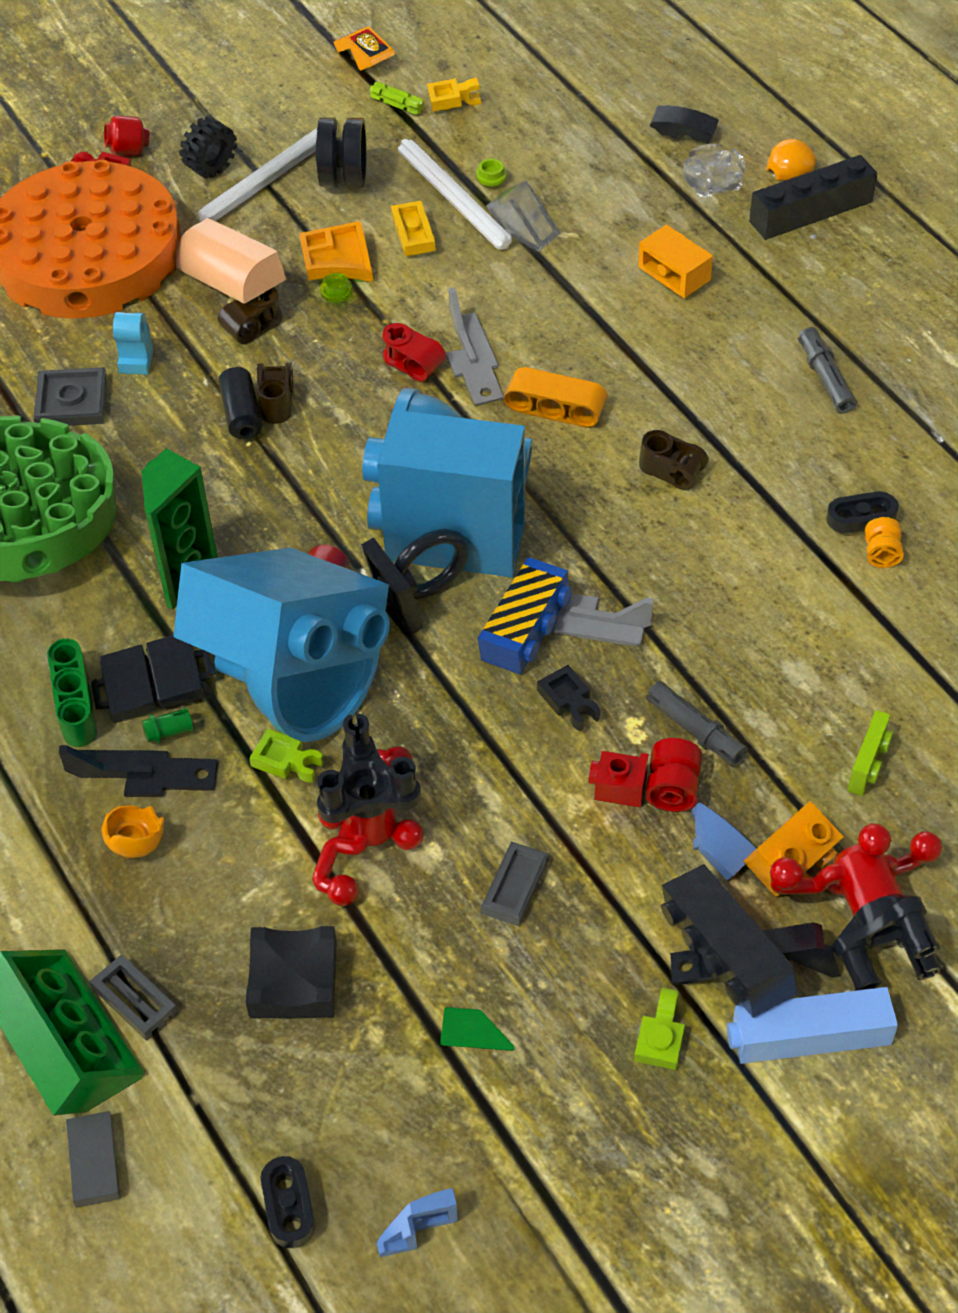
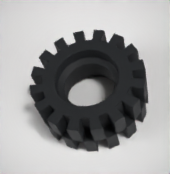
(208, 147)

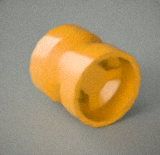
(884, 542)

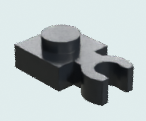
(567, 692)

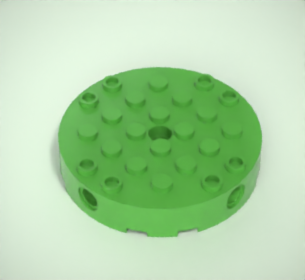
(52, 497)

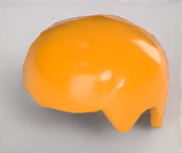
(791, 159)
(132, 831)

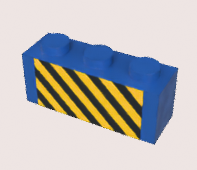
(524, 615)

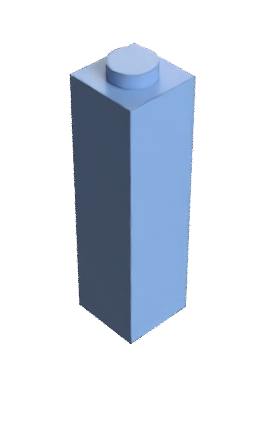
(814, 1026)

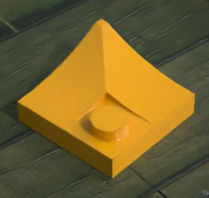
(336, 251)

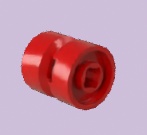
(674, 775)

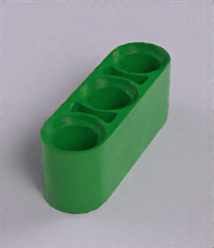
(71, 692)

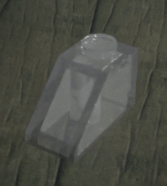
(524, 216)

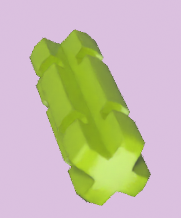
(397, 98)

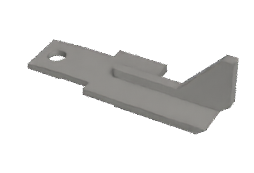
(476, 357)
(586, 622)

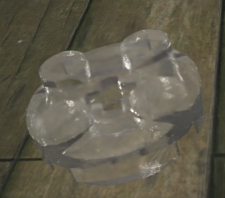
(727, 174)

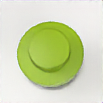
(491, 172)

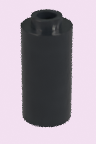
(240, 403)

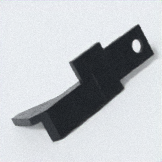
(145, 770)
(797, 943)

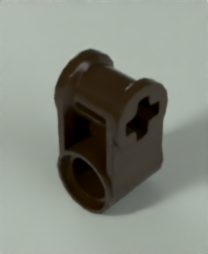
(251, 319)
(275, 392)
(670, 460)

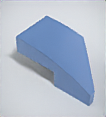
(719, 841)
(421, 1214)

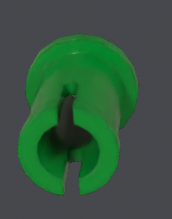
(167, 725)

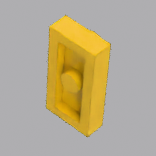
(413, 228)

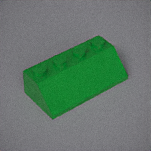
(176, 517)
(62, 1032)

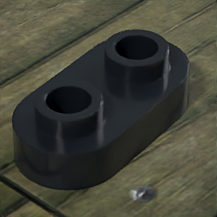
(855, 511)
(287, 1204)

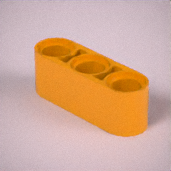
(555, 397)

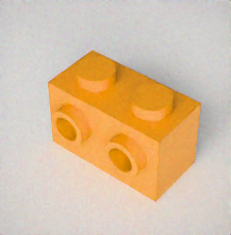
(675, 261)
(804, 837)

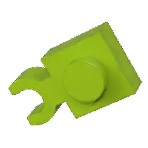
(281, 754)

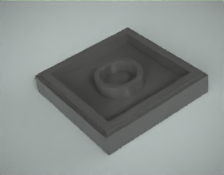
(71, 396)

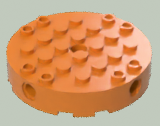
(86, 238)

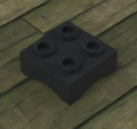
(292, 973)

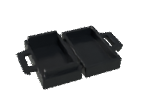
(133, 683)

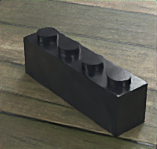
(812, 197)
(728, 941)

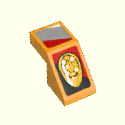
(365, 46)

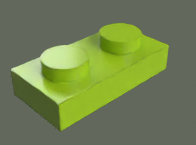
(866, 766)

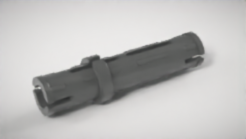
(821, 360)
(708, 733)

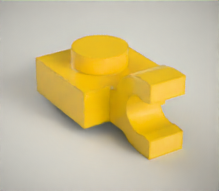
(448, 93)

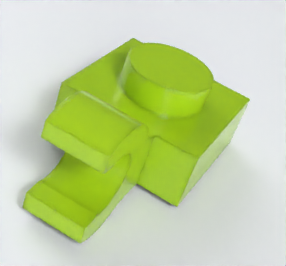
(660, 1037)

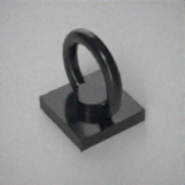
(402, 584)

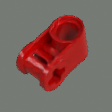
(411, 351)

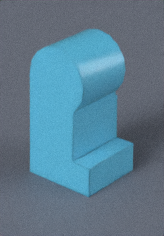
(132, 343)

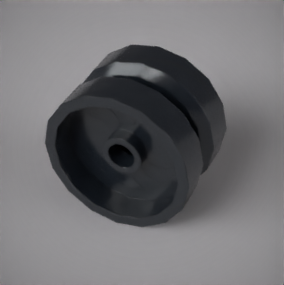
(341, 153)

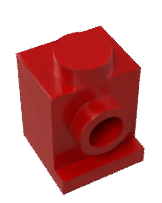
(619, 778)

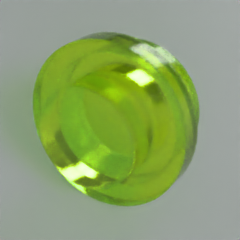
(336, 288)

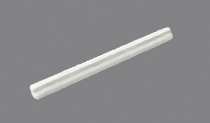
(260, 178)
(455, 194)

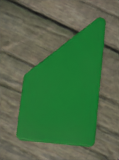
(471, 1030)

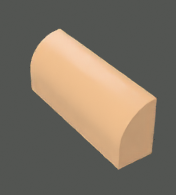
(228, 260)

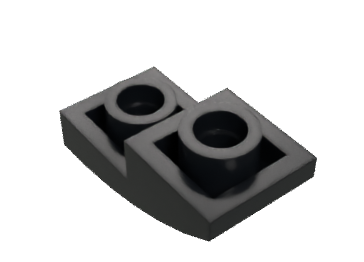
(673, 119)

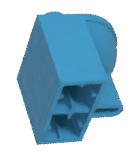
(448, 476)
(290, 630)

